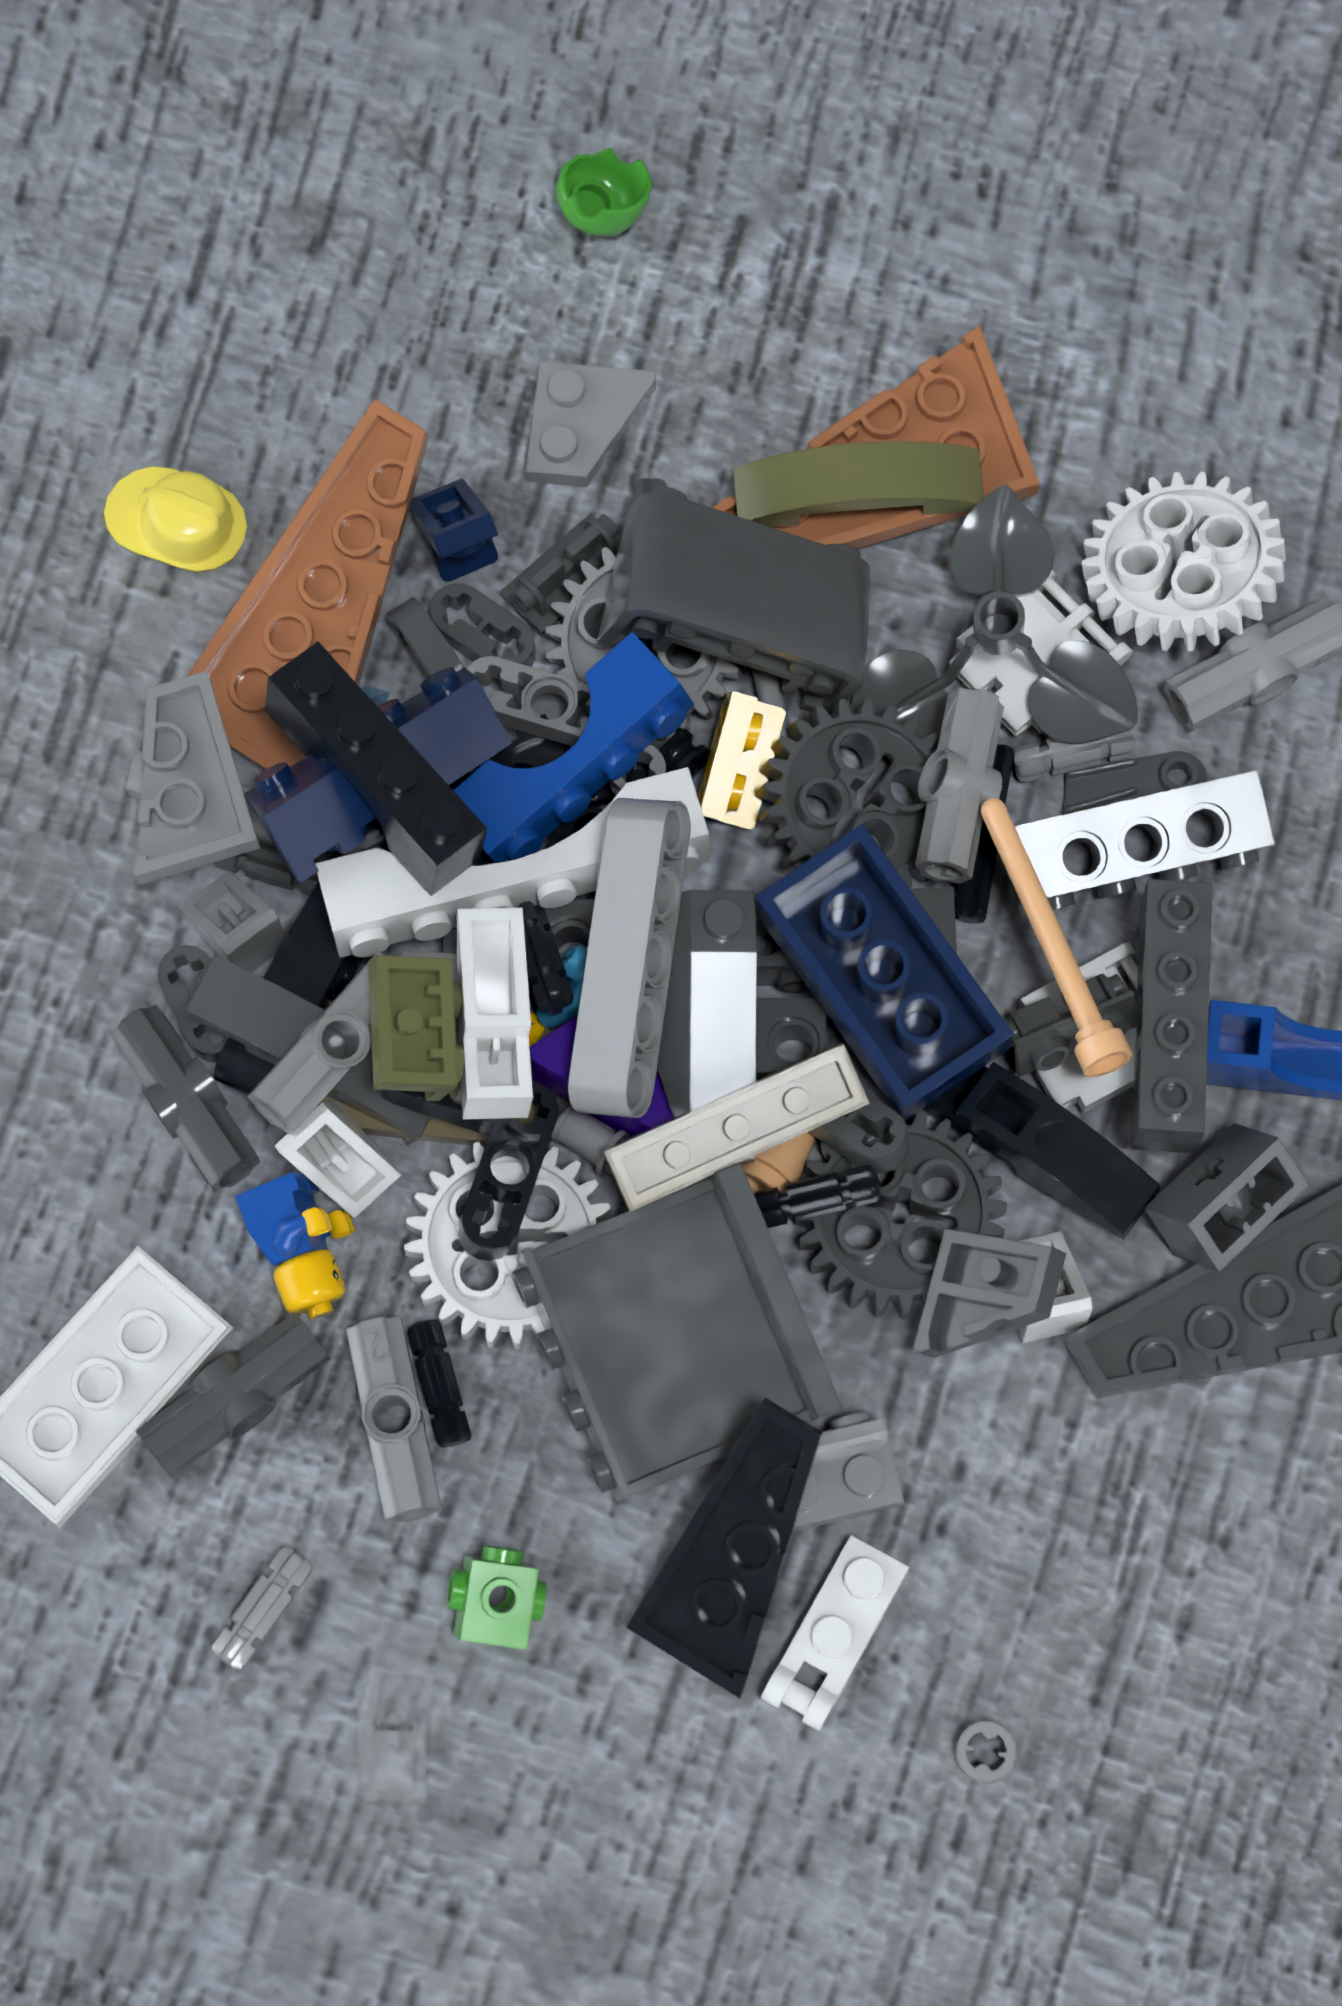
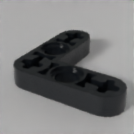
(505, 1138)

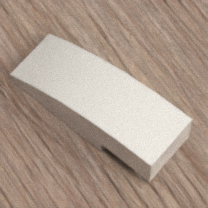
(494, 1013)

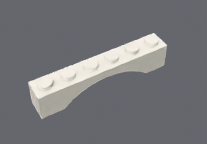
(380, 903)

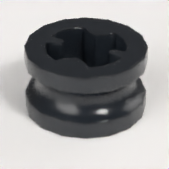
(681, 753)

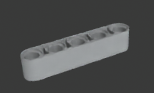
(629, 957)

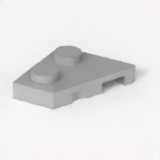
(581, 417)

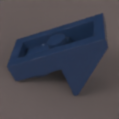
(455, 529)

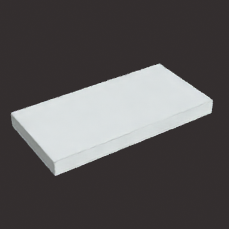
(101, 1381)

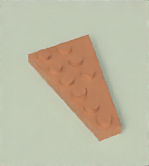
(947, 402)
(318, 581)

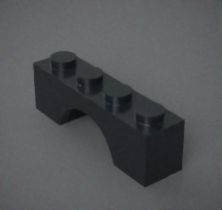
(415, 807)

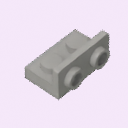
(850, 1473)

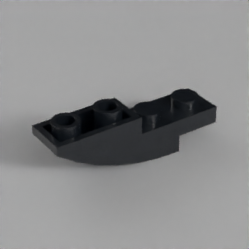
(1048, 1147)

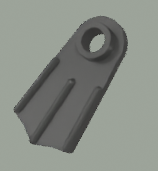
(1128, 780)

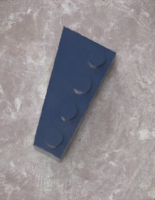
(319, 810)

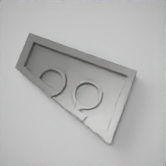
(190, 786)

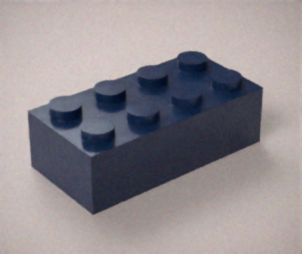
(883, 972)

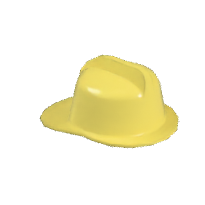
(176, 518)

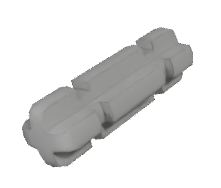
(1058, 758)
(261, 1608)

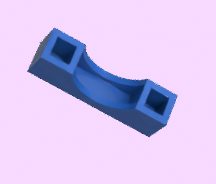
(629, 708)
(1271, 1053)

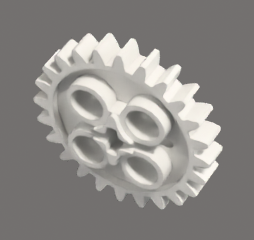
(1160, 535)
(499, 1306)

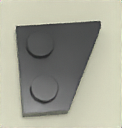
(985, 1290)

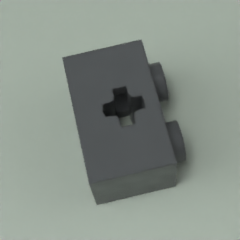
(1226, 1197)

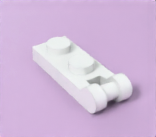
(836, 1630)

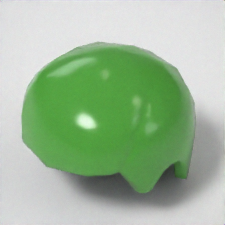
(603, 192)

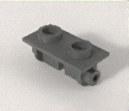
(543, 580)
(1048, 1039)

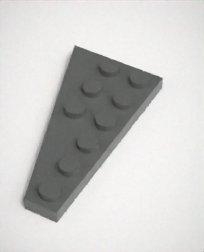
(1260, 1311)

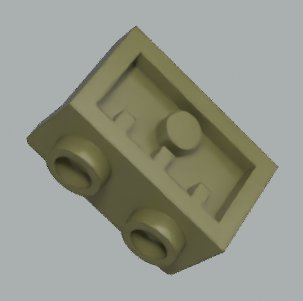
(415, 1025)

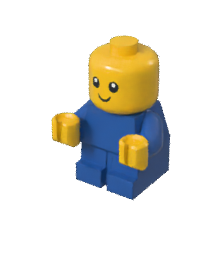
(293, 1238)

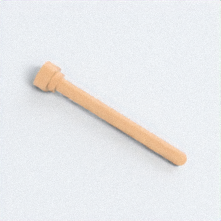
(1099, 1045)

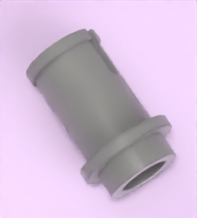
(586, 1138)

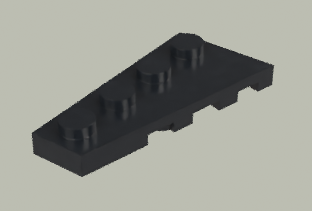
(726, 1565)

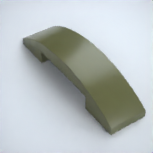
(859, 478)

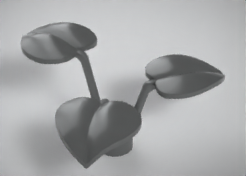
(1007, 555)

